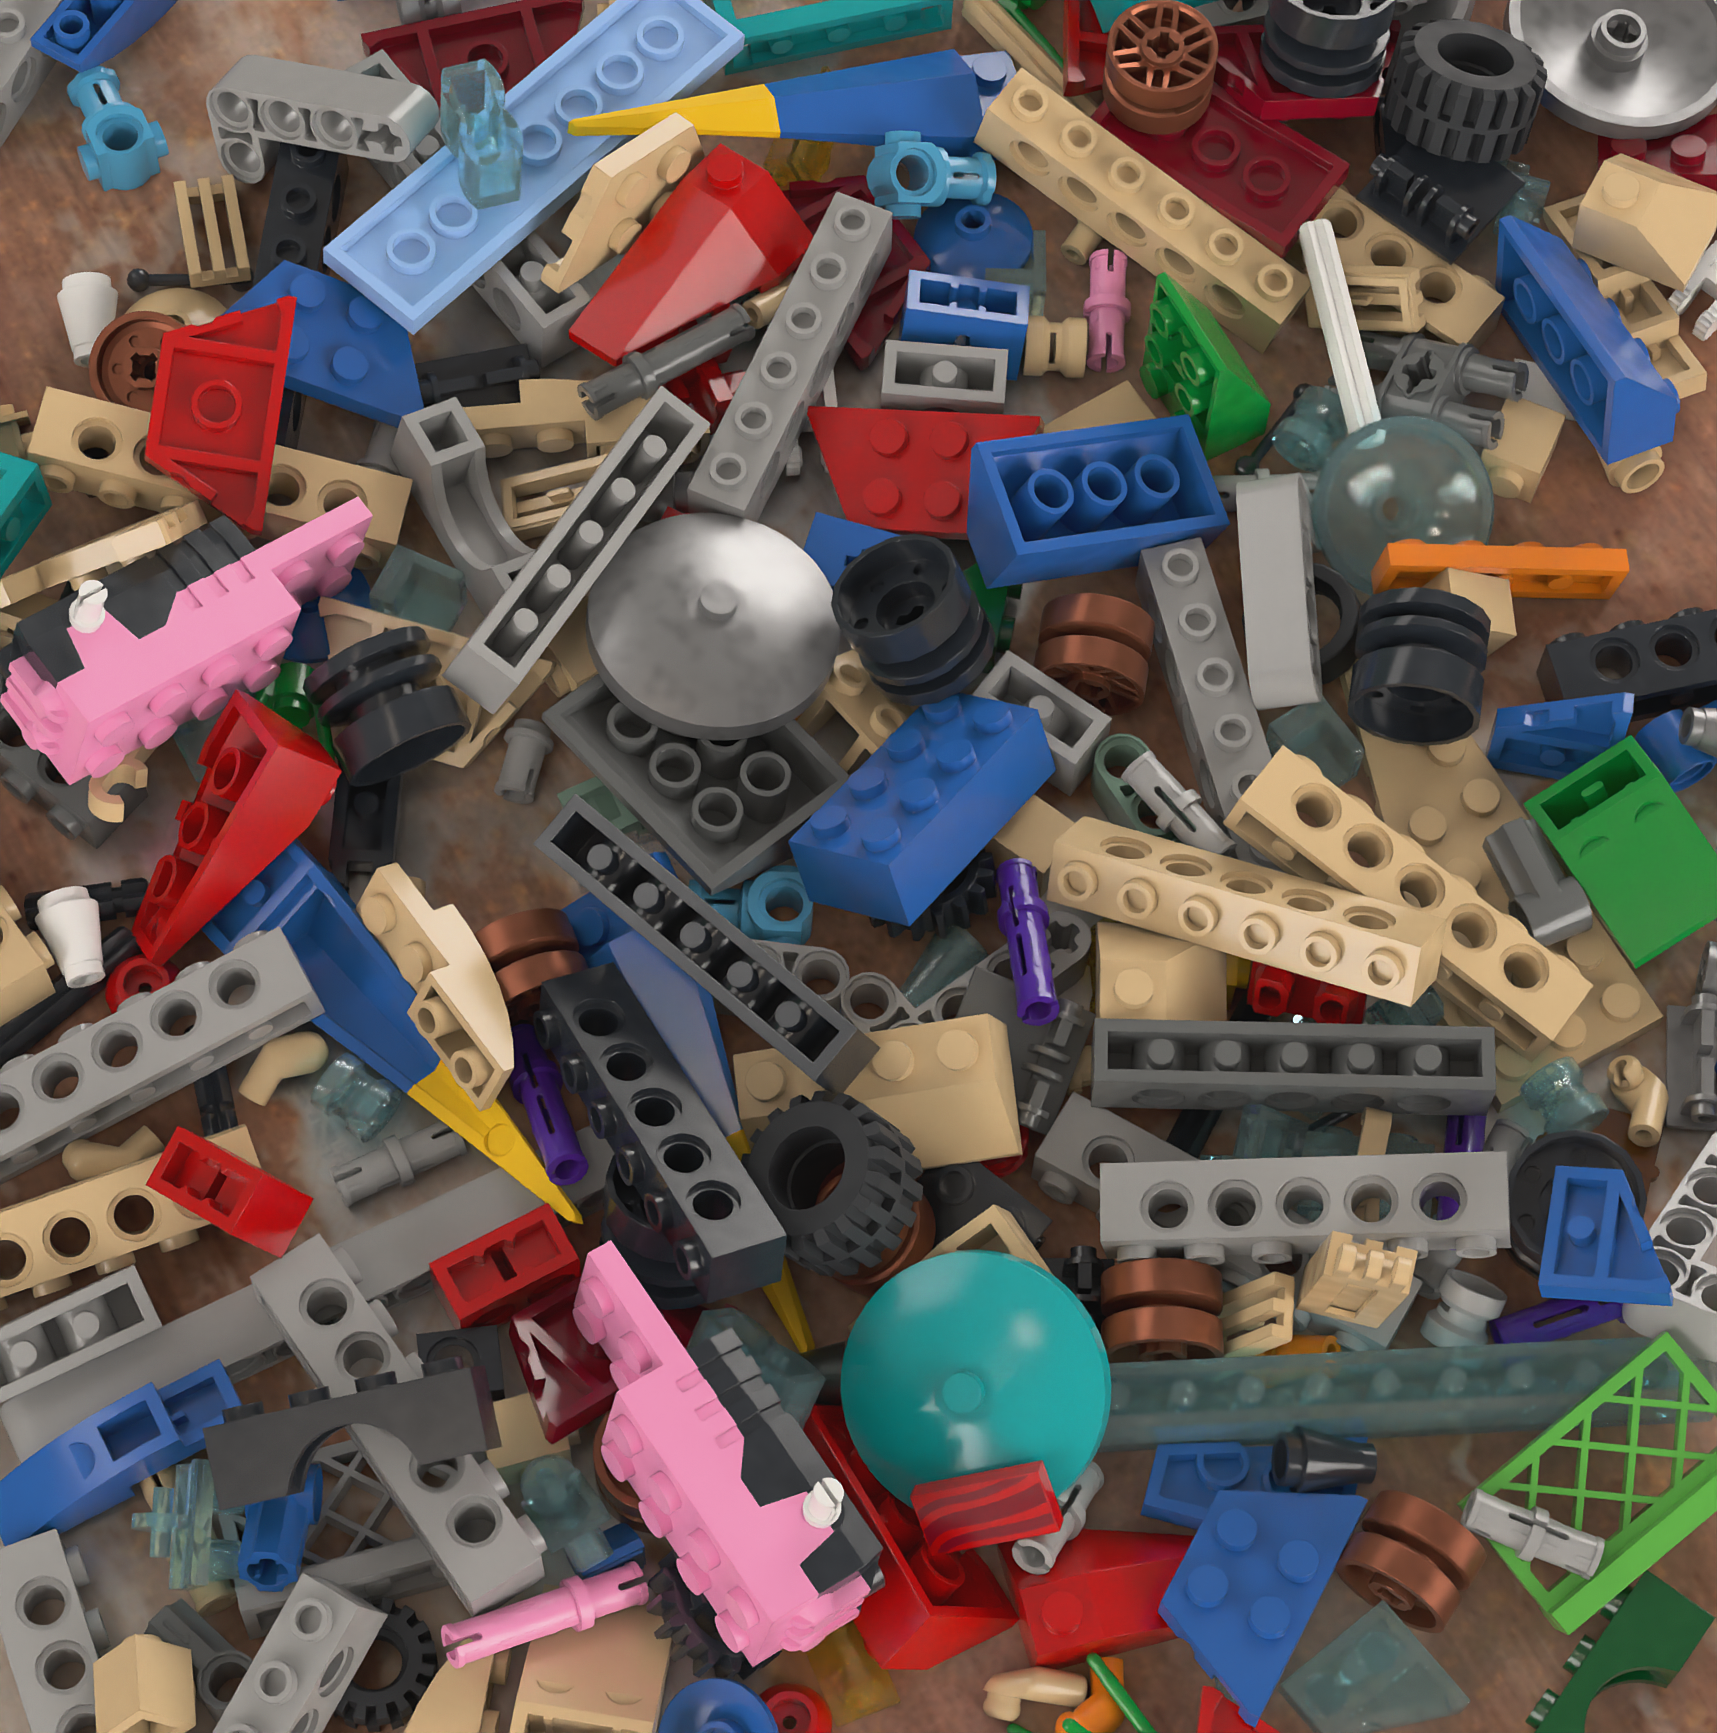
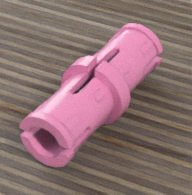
(1107, 310)

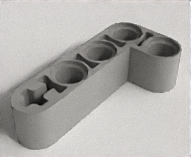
(313, 107)
(1279, 590)
(1063, 932)
(1687, 1251)

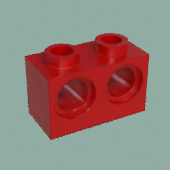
(229, 1192)
(505, 1270)

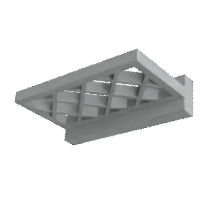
(383, 1571)

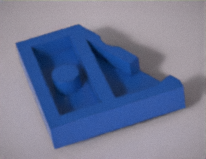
(1558, 735)
(1599, 1242)

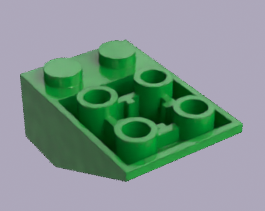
(1200, 372)
(1630, 850)

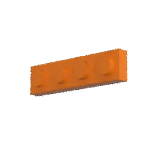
(1530, 567)

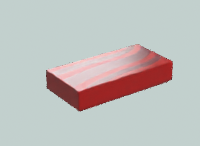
(987, 1508)

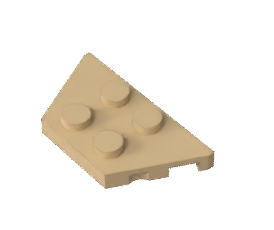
(624, 197)
(351, 623)

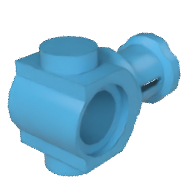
(120, 142)
(930, 175)
(750, 906)

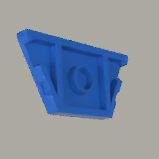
(341, 345)
(1256, 1583)

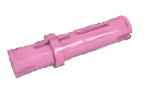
(571, 1605)

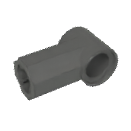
(1537, 891)
(212, 1656)

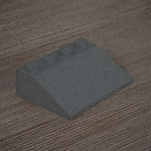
(708, 802)

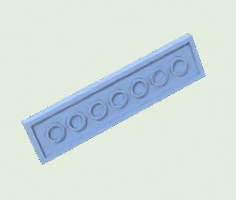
(432, 244)

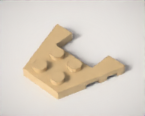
(104, 554)

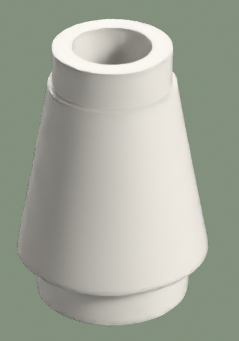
(87, 308)
(73, 934)

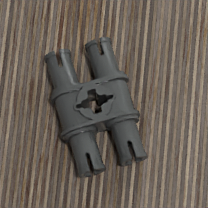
(1434, 378)

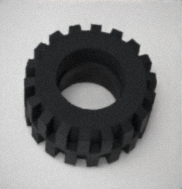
(1464, 90)
(870, 1199)

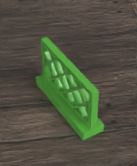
(1654, 1528)

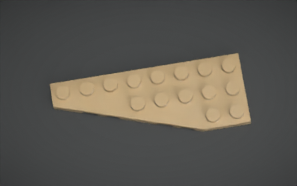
(1449, 804)

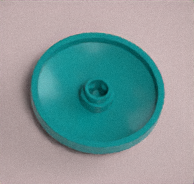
(974, 1372)

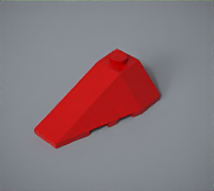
(706, 246)
(251, 804)
(1095, 1596)
(928, 1602)

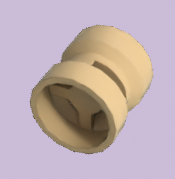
(1068, 347)

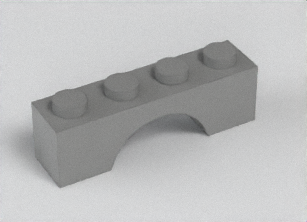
(454, 492)

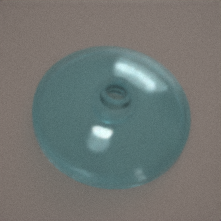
(1420, 464)

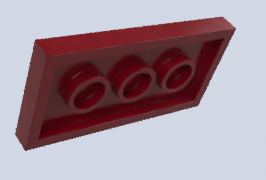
(1243, 168)

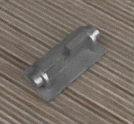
(1691, 1063)

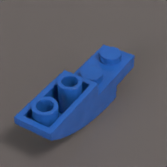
(96, 30)
(111, 1451)

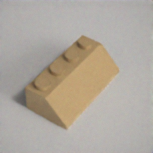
(934, 1081)

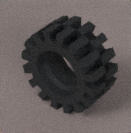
(418, 1670)

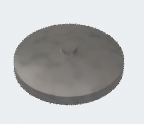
(1623, 62)
(712, 626)

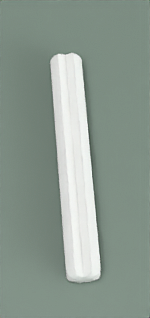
(1338, 324)

